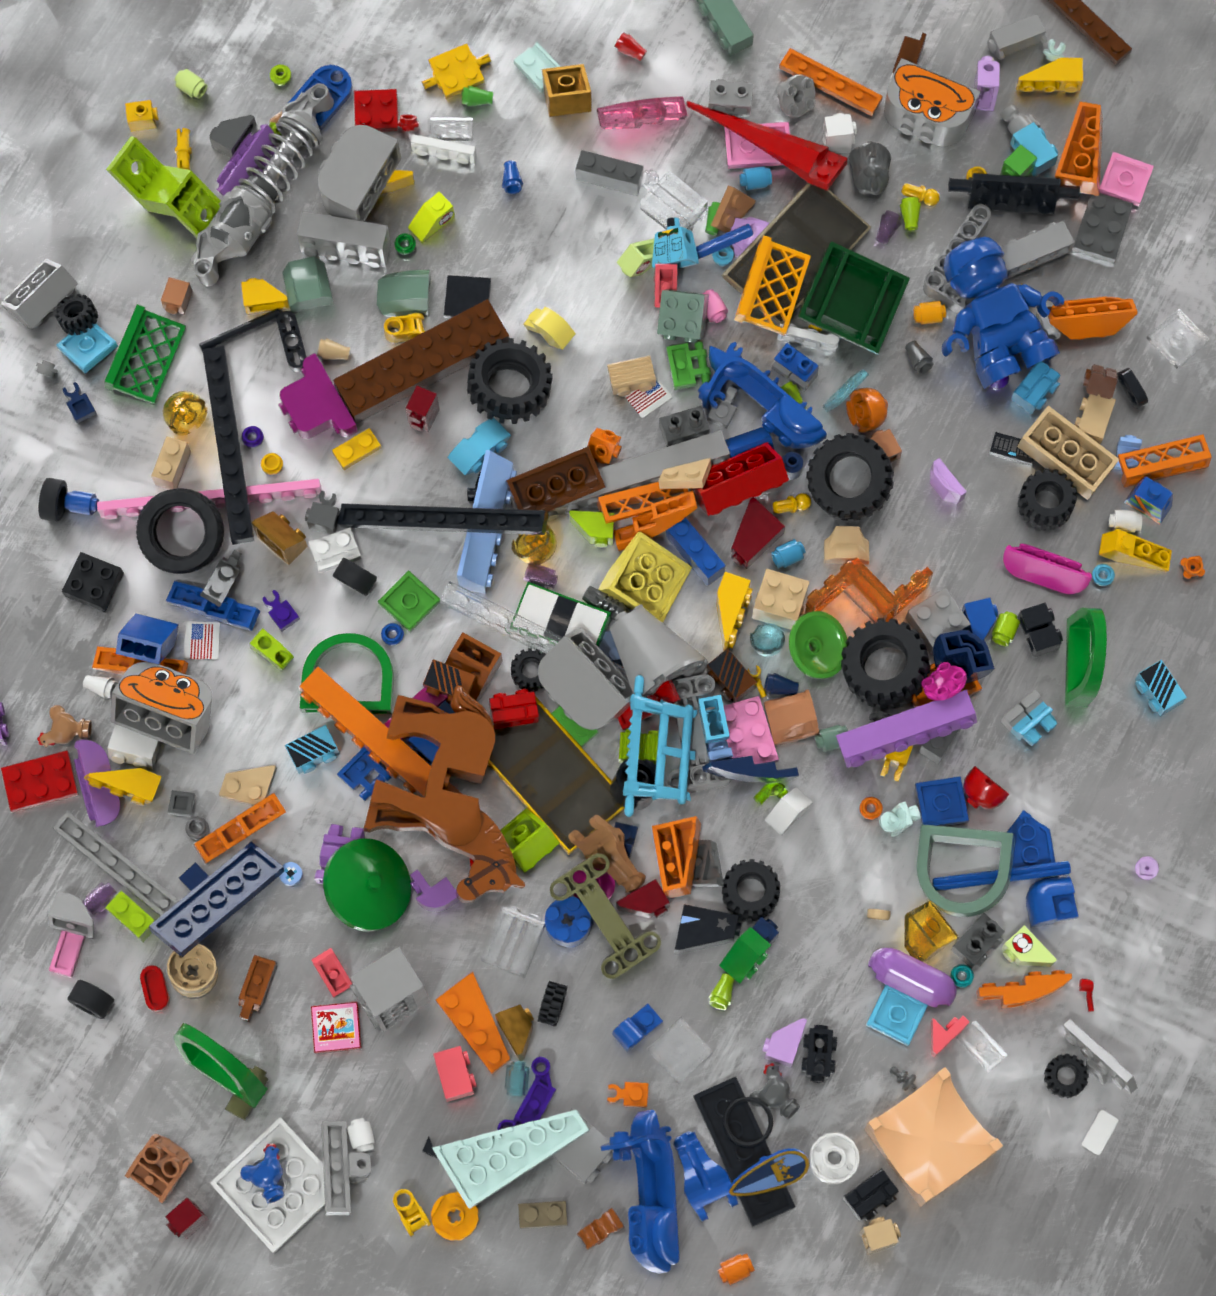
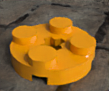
(441, 1220)

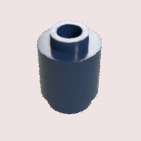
(793, 464)

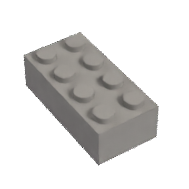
(344, 239)

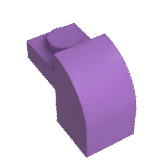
(433, 898)

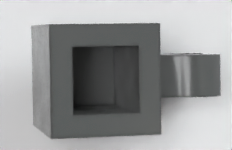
(322, 515)

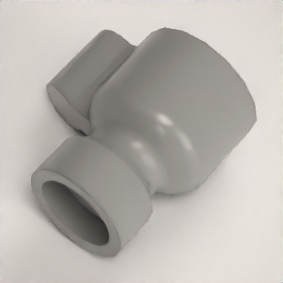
(1015, 121)

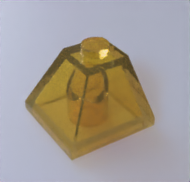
(926, 932)

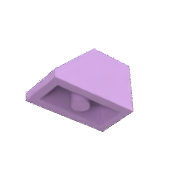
(784, 1043)

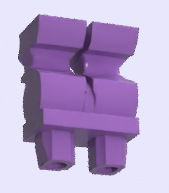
(331, 843)

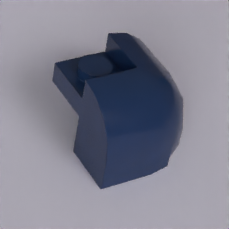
(965, 651)

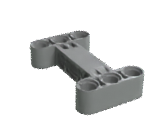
(697, 736)

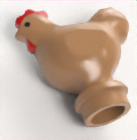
(64, 728)

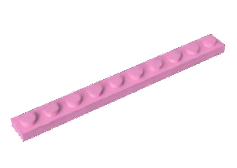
(262, 493)

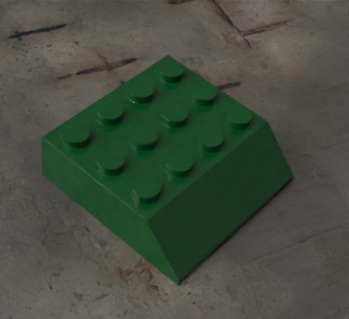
(853, 297)

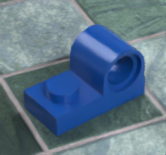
(637, 1027)

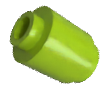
(1005, 628)

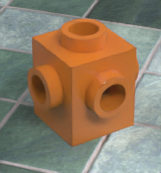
(604, 445)

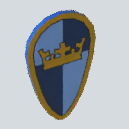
(771, 1173)

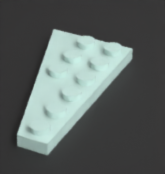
(497, 1158)

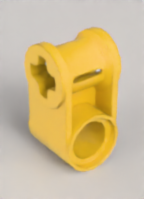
(406, 327)
(411, 1213)

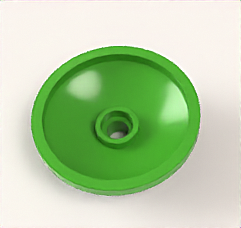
(826, 642)

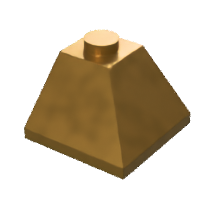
(517, 1028)

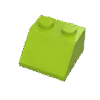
(528, 839)

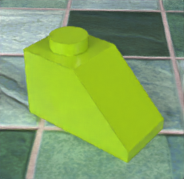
(593, 527)

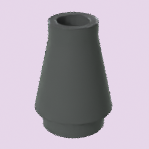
(919, 357)

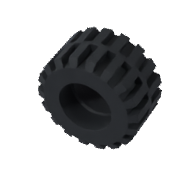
(1052, 483)
(755, 871)

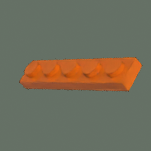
(832, 82)

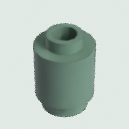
(827, 737)

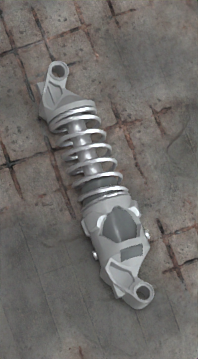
(249, 207)

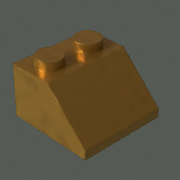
(566, 90)
(279, 536)

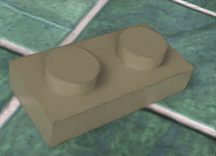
(542, 1214)

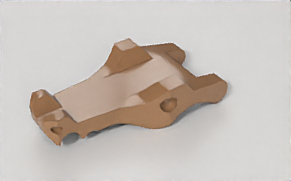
(611, 843)

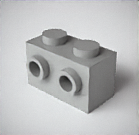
(731, 97)

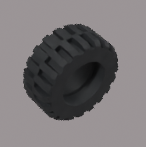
(832, 452)
(880, 636)

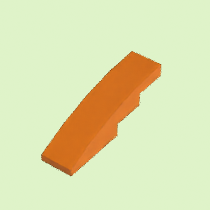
(662, 517)
(109, 661)
(239, 828)

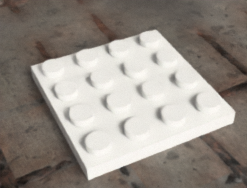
(300, 1179)

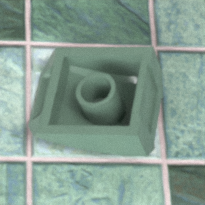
(307, 284)
(404, 293)

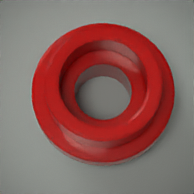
(408, 122)

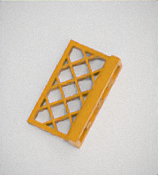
(754, 281)

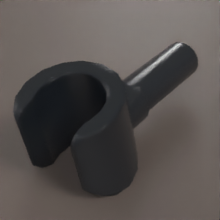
(471, 492)

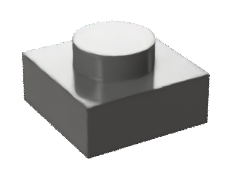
(181, 803)

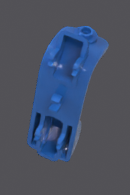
(784, 415)
(654, 1221)

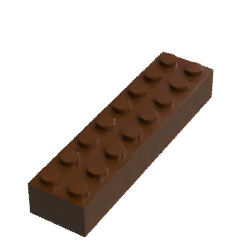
(419, 361)

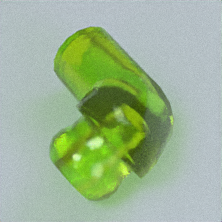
(768, 790)

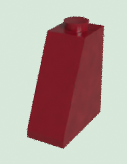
(756, 534)

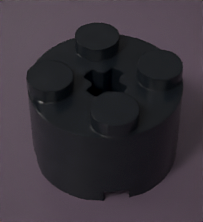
(645, 774)

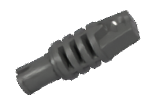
(601, 600)

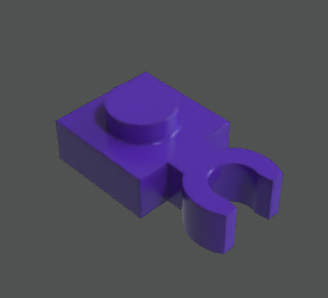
(281, 613)

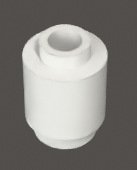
(1125, 520)
(361, 1136)

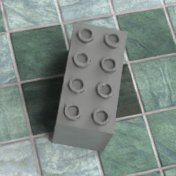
(389, 990)

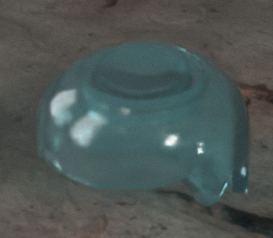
(767, 639)

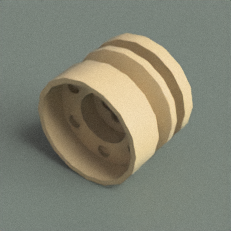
(198, 958)

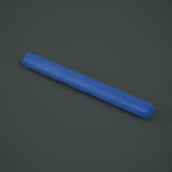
(990, 877)

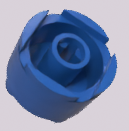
(562, 933)

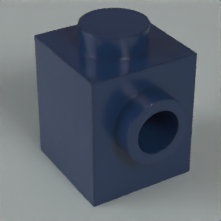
(766, 929)

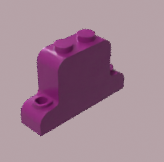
(315, 403)

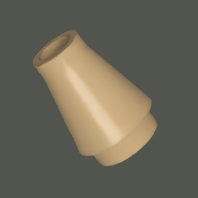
(332, 350)

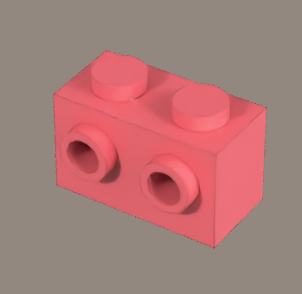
(454, 1073)

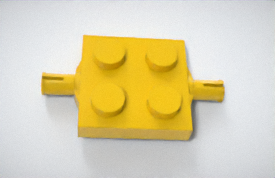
(456, 70)

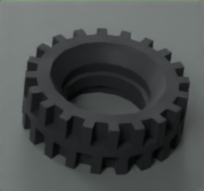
(510, 357)

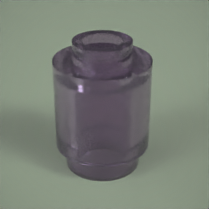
(541, 576)
(99, 898)

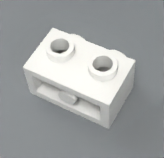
(839, 133)
(132, 748)

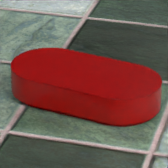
(154, 988)

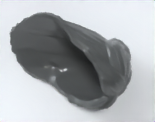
(870, 167)

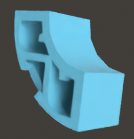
(470, 452)

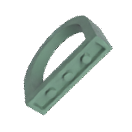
(964, 836)

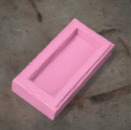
(67, 953)

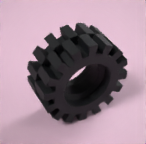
(70, 308)
(517, 666)
(552, 1003)
(1080, 1075)

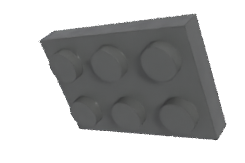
(1102, 227)

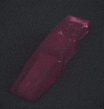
(639, 112)

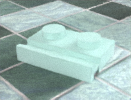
(532, 62)

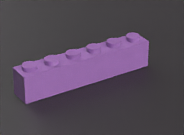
(906, 729)

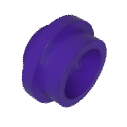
(252, 430)

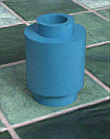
(755, 178)
(788, 553)

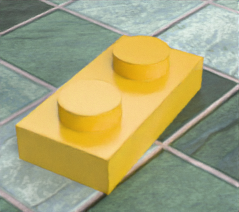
(356, 449)

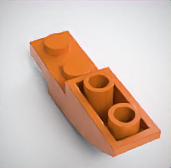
(1033, 989)

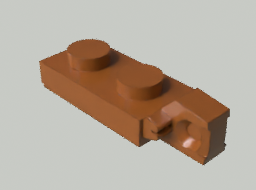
(255, 986)

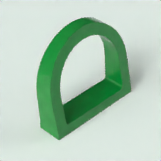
(1084, 668)
(383, 706)
(218, 1064)

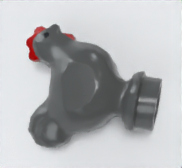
(776, 1093)

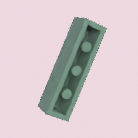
(727, 23)

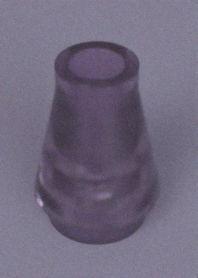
(888, 225)

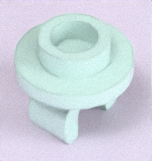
(1054, 54)

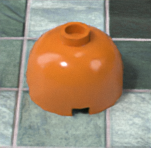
(867, 409)

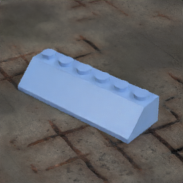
(480, 548)

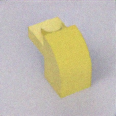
(550, 326)

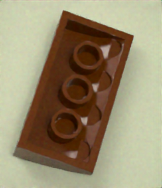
(556, 482)

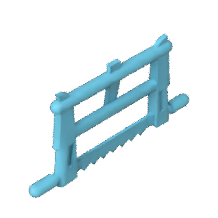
(664, 709)

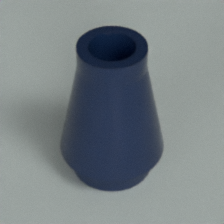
(779, 685)

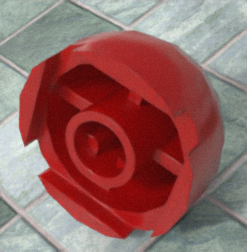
(983, 790)

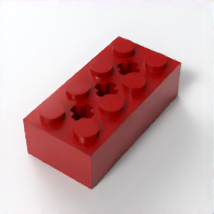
(741, 478)

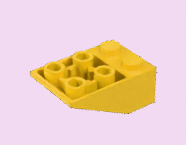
(732, 597)

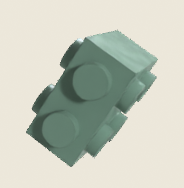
(682, 315)

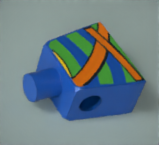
(1150, 499)

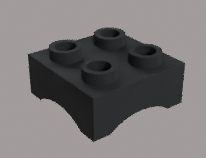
(92, 581)

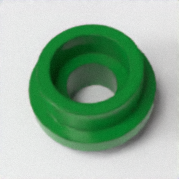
(405, 238)

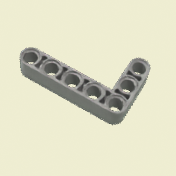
(936, 273)

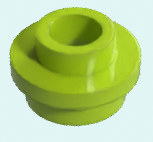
(280, 80)

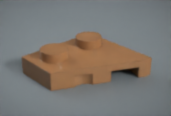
(732, 206)

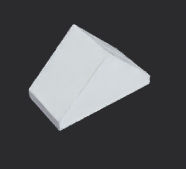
(788, 810)

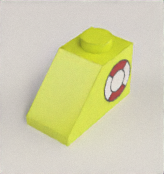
(431, 217)

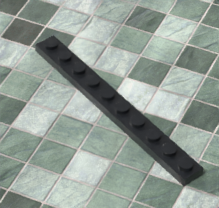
(228, 445)
(443, 519)

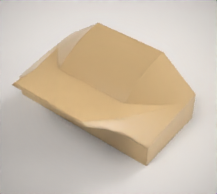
(845, 545)

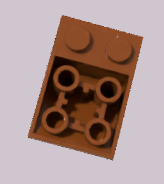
(476, 659)

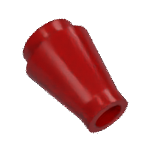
(629, 46)

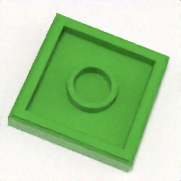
(409, 601)

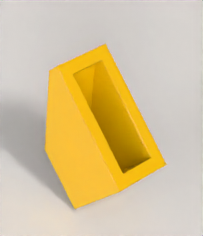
(262, 296)

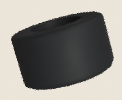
(354, 576)
(90, 999)

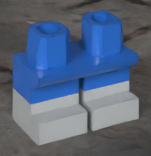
(792, 361)

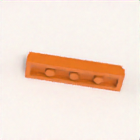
(1168, 467)
(633, 496)

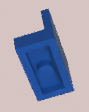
(747, 441)

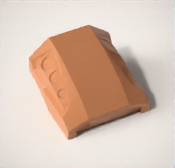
(791, 718)
(159, 1166)

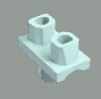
(899, 819)

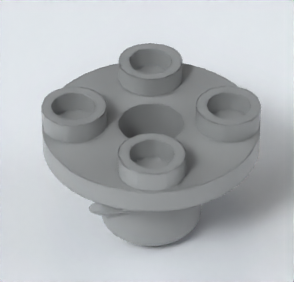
(796, 95)

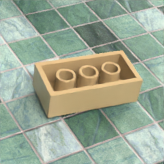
(1066, 448)

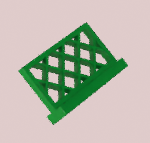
(126, 349)

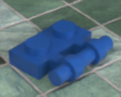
(359, 769)

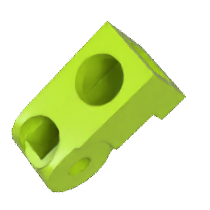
(271, 649)

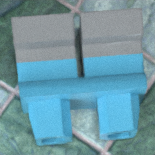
(1027, 716)

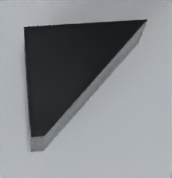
(428, 1148)

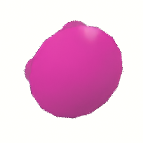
(944, 682)

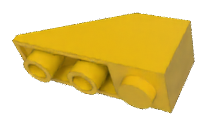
(1059, 75)
(1133, 550)
(134, 783)

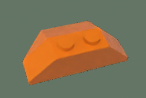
(1092, 316)

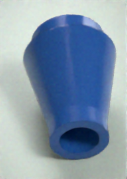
(512, 181)

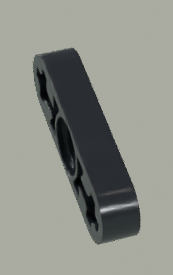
(294, 332)

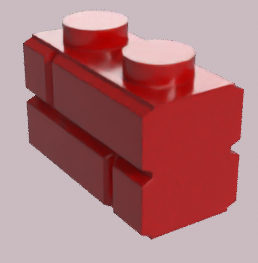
(513, 709)

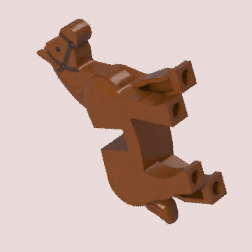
(449, 817)

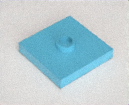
(87, 348)
(896, 1015)

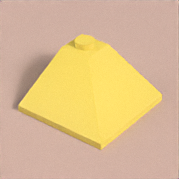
(646, 576)

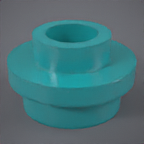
(964, 969)

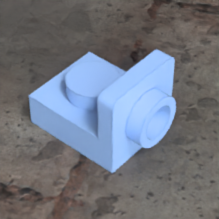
(1128, 444)
(719, 751)

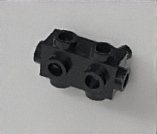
(818, 1061)

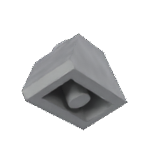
(70, 915)

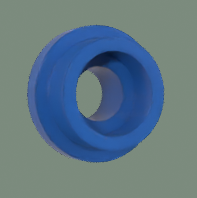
(392, 627)

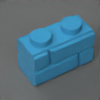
(1035, 387)

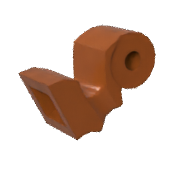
(599, 1229)

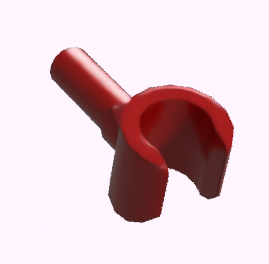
(1087, 986)

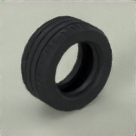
(147, 533)

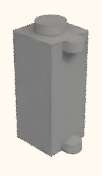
(1016, 36)

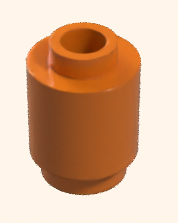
(736, 1269)

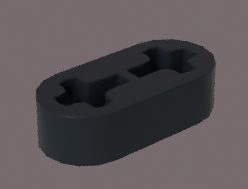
(1132, 387)

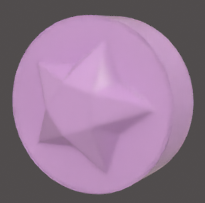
(1147, 868)

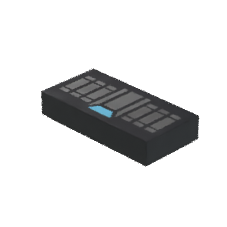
(1006, 447)

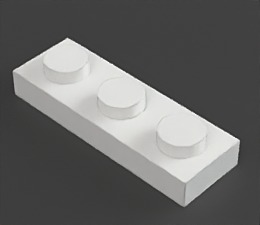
(443, 149)

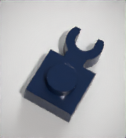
(79, 404)

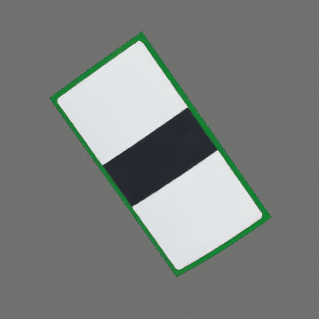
(562, 613)

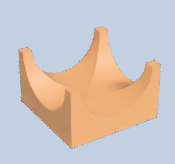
(931, 1138)

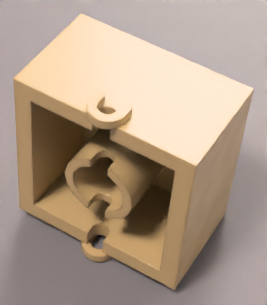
(780, 599)

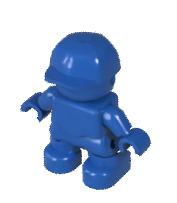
(997, 315)

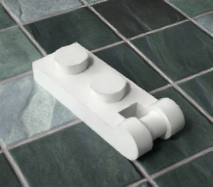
(810, 338)

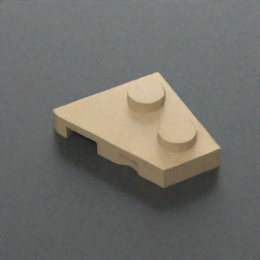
(686, 475)
(248, 785)

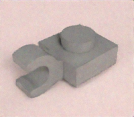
(725, 410)

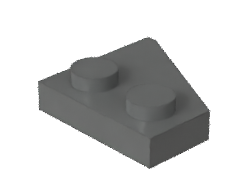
(707, 866)

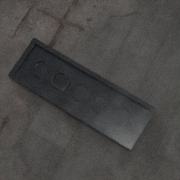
(737, 1159)

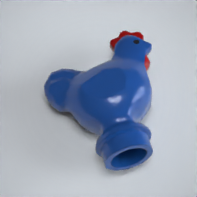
(266, 1174)

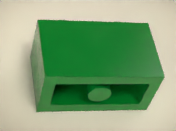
(745, 955)

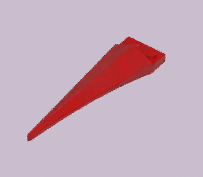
(805, 158)

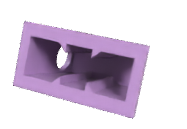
(987, 76)

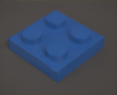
(942, 802)

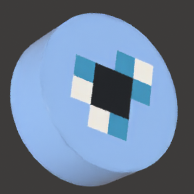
(292, 874)

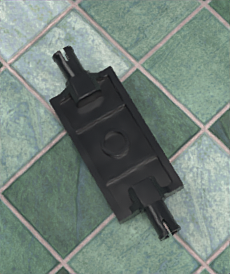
(1014, 192)

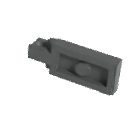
(222, 579)

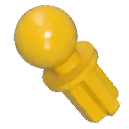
(929, 196)
(801, 502)

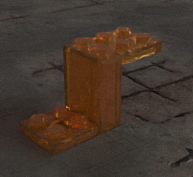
(868, 591)

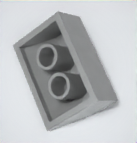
(39, 293)

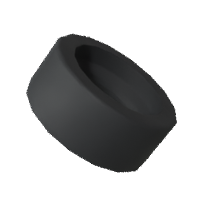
(52, 499)

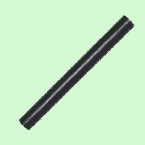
(240, 329)

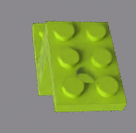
(164, 188)

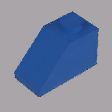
(981, 616)

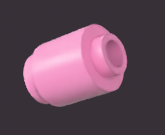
(716, 308)

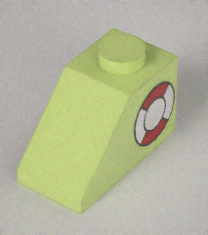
(637, 258)
(1027, 950)

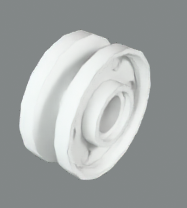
(819, 1158)

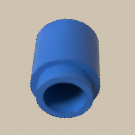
(81, 502)

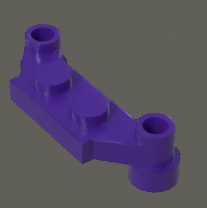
(536, 1099)

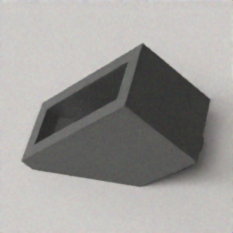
(231, 133)

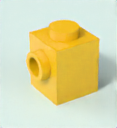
(141, 115)

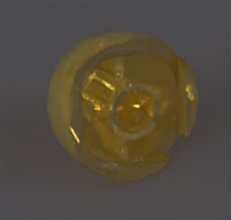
(184, 411)
(535, 548)

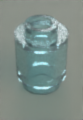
(516, 1079)

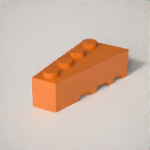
(1082, 152)

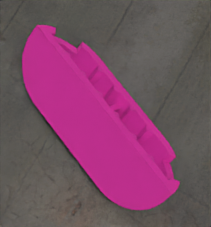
(1046, 569)

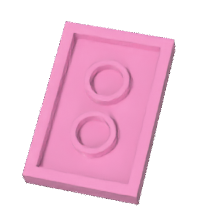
(745, 154)
(749, 731)

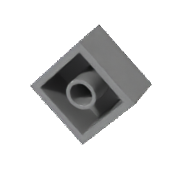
(936, 616)

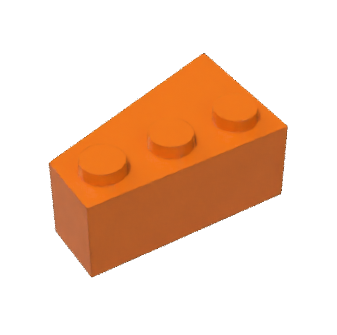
(676, 854)

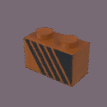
(444, 678)

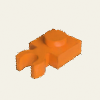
(633, 1094)

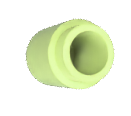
(190, 83)

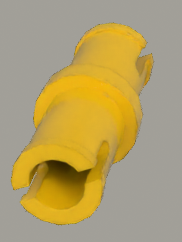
(183, 148)

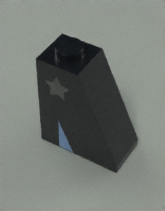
(705, 929)

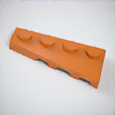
(472, 1018)

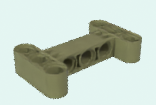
(605, 916)

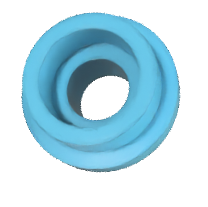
(723, 260)
(1103, 568)

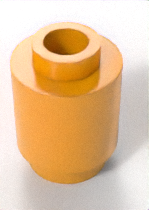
(929, 312)

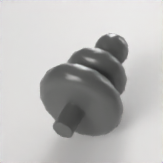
(902, 1077)

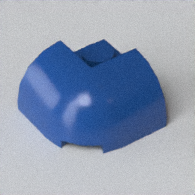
(1051, 901)

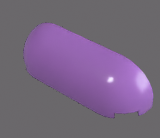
(244, 158)
(99, 803)
(913, 977)

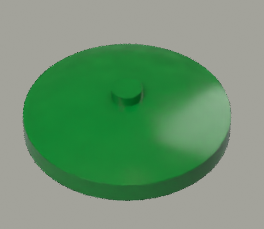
(367, 884)

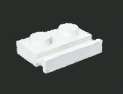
(332, 548)

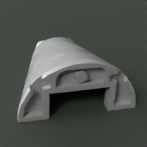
(653, 650)

